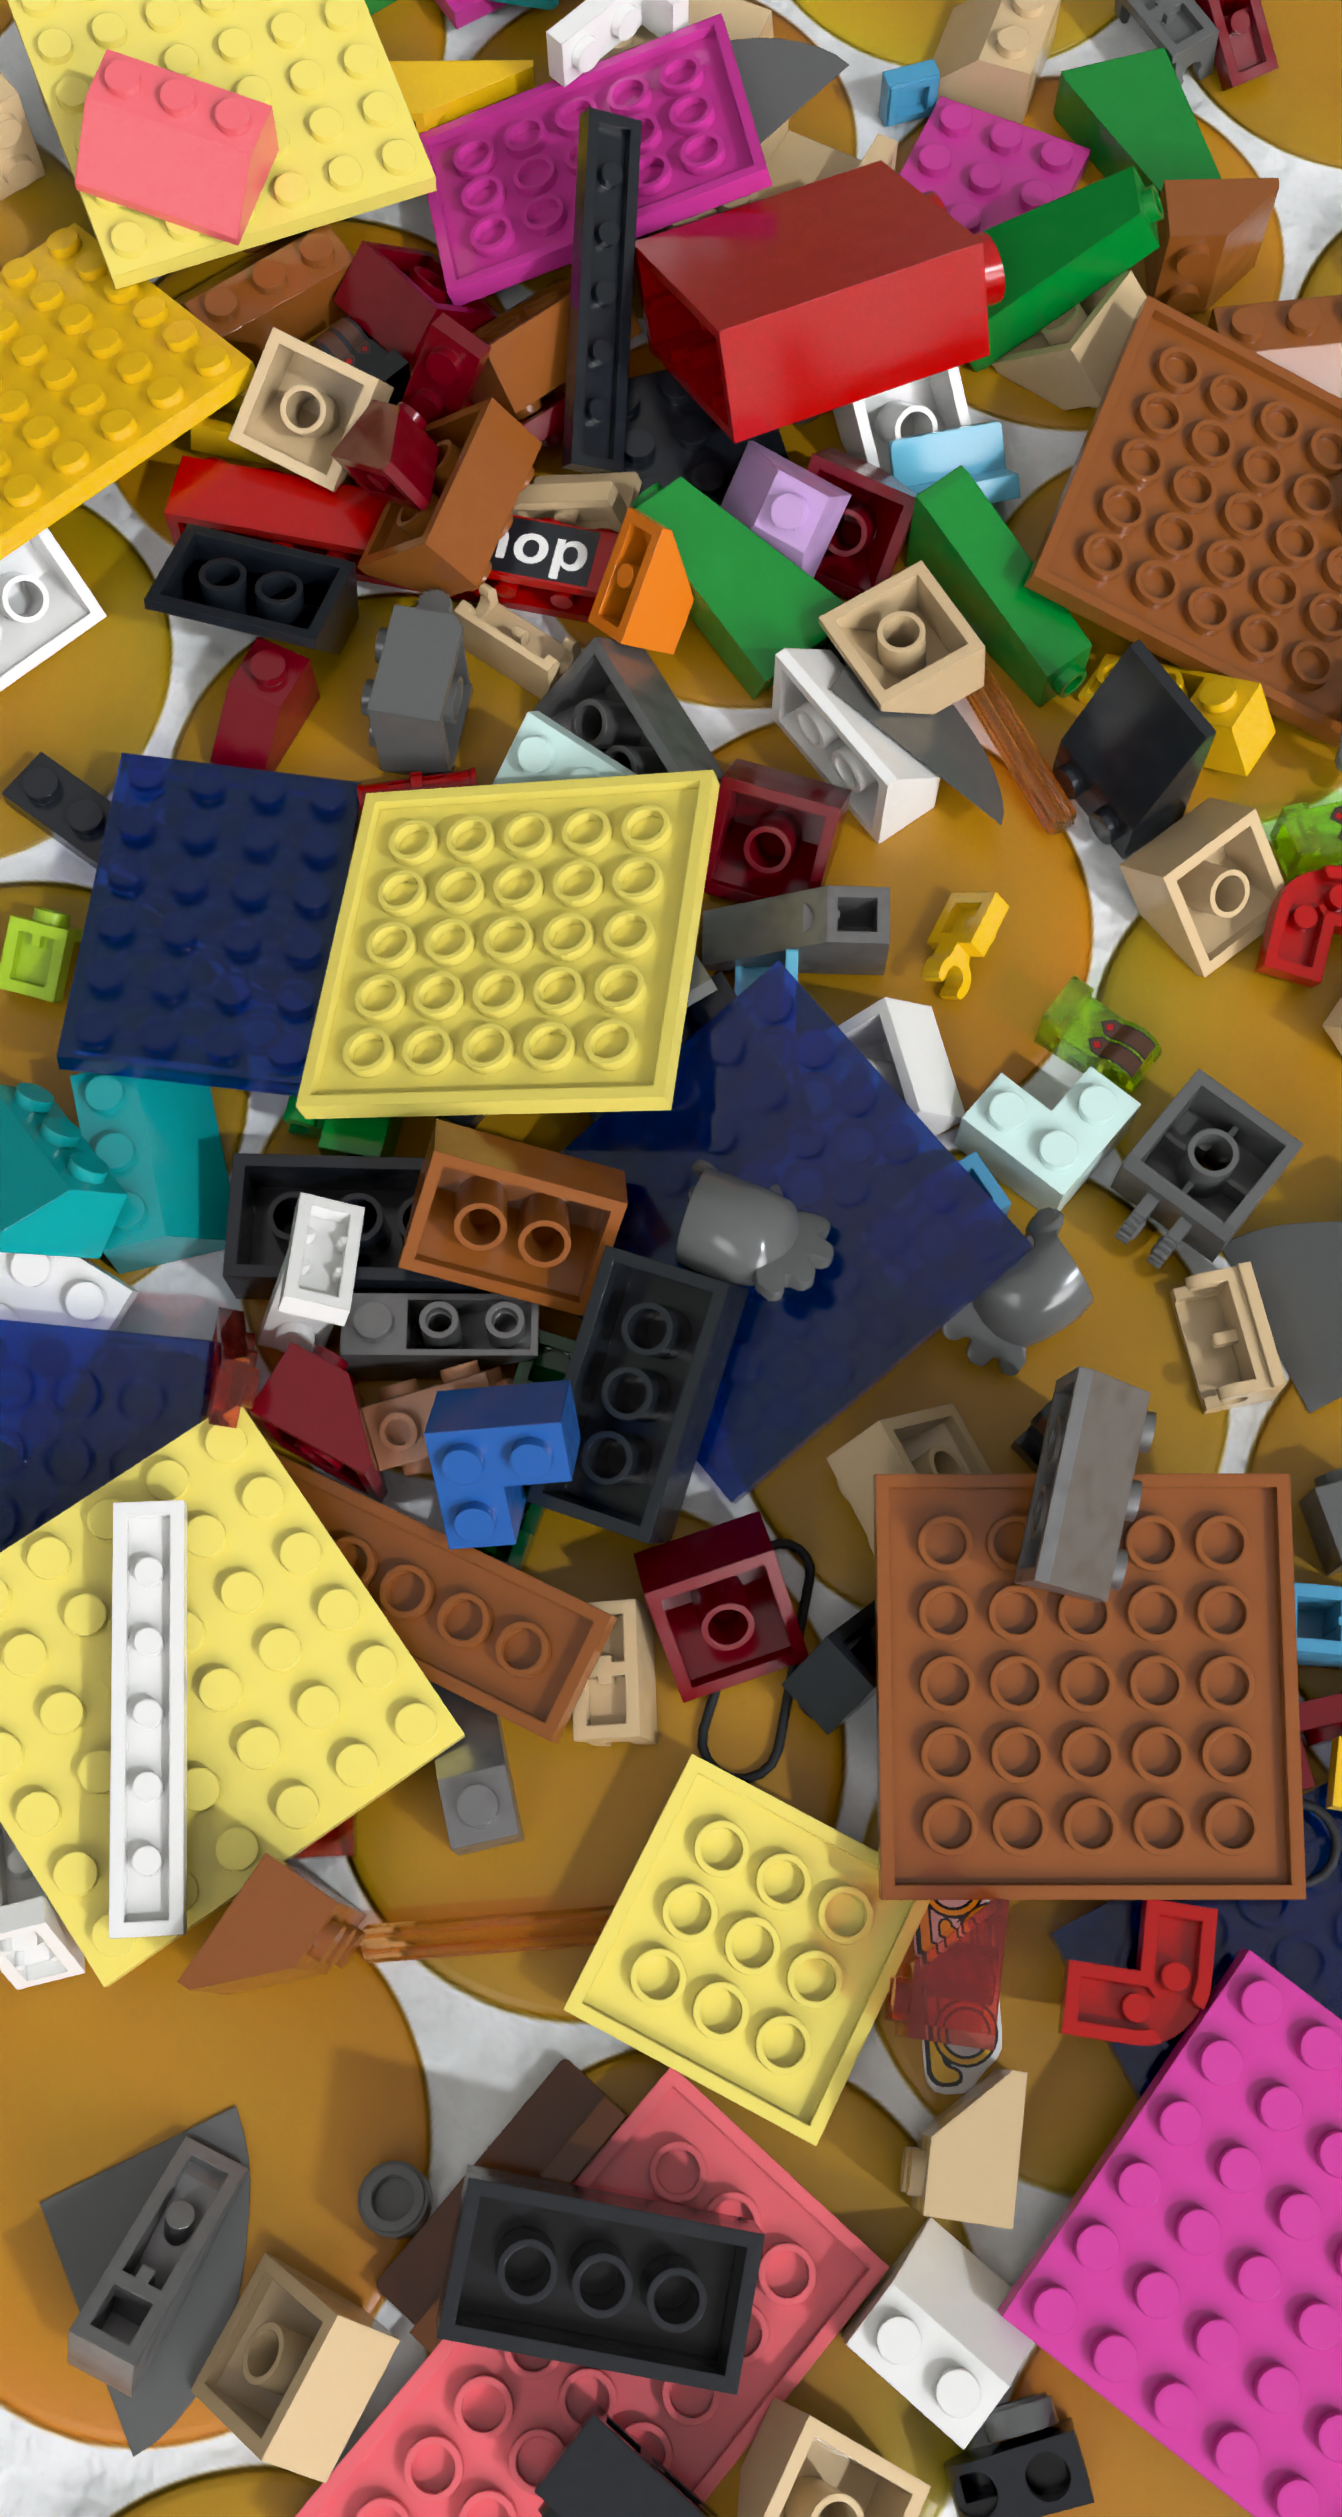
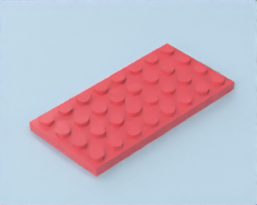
(489, 2421)

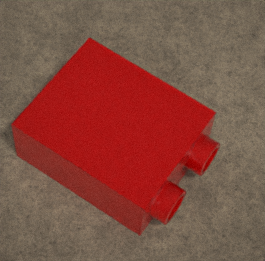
(816, 298)

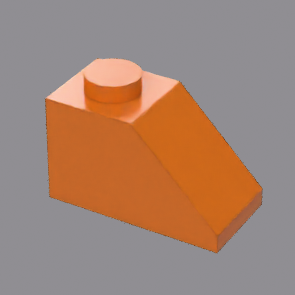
(644, 587)

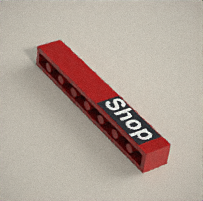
(534, 567)

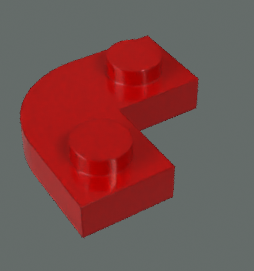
(1302, 927)
(1157, 1997)

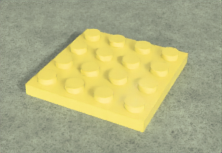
(748, 1950)

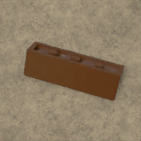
(545, 2140)

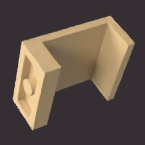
(801, 161)

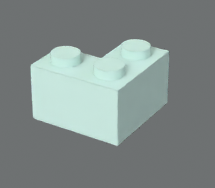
(1041, 1150)

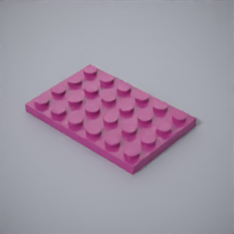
(512, 166)

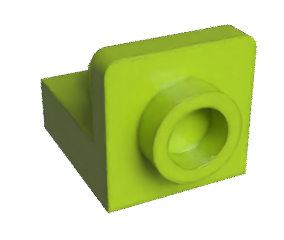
(38, 954)

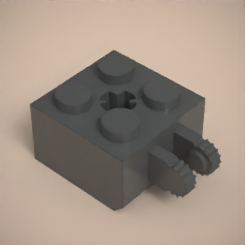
(419, 688)
(1190, 1201)

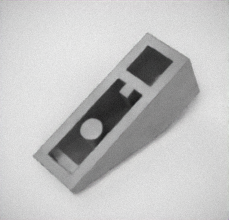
(477, 1781)
(154, 2267)

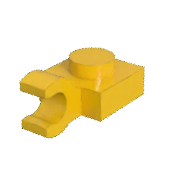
(962, 932)

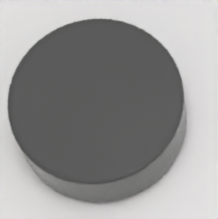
(395, 2200)
(1020, 2417)

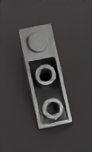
(829, 925)
(427, 1332)

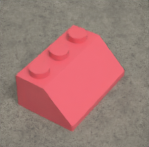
(174, 147)

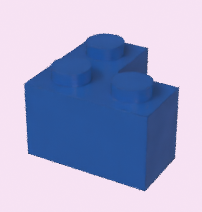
(492, 1444)

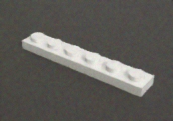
(148, 1721)

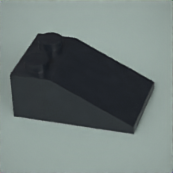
(1134, 753)

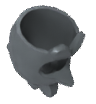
(750, 1235)
(1026, 1302)

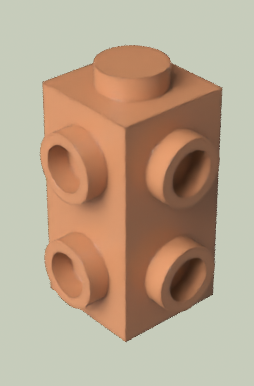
(401, 1417)

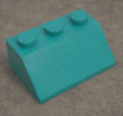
(167, 1158)
(52, 1183)

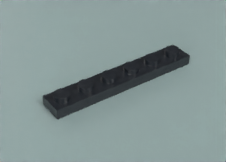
(601, 292)

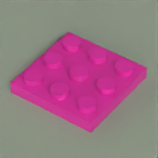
(990, 165)

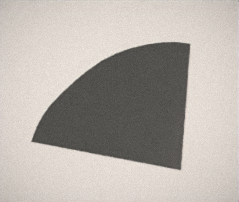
(782, 77)
(937, 740)
(1302, 1296)
(89, 2228)

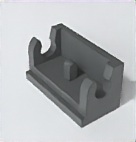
(1177, 27)

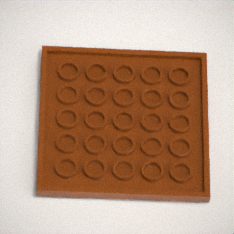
(1210, 517)
(1080, 1738)

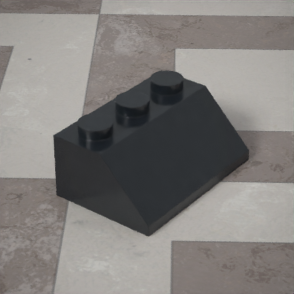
(258, 589)

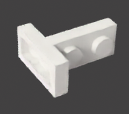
(600, 25)
(315, 1275)
(32, 1935)

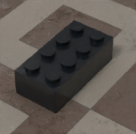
(263, 1209)
(643, 1392)
(600, 2279)

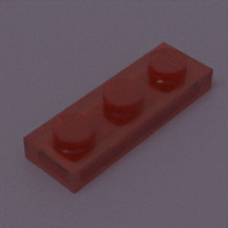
(234, 1369)

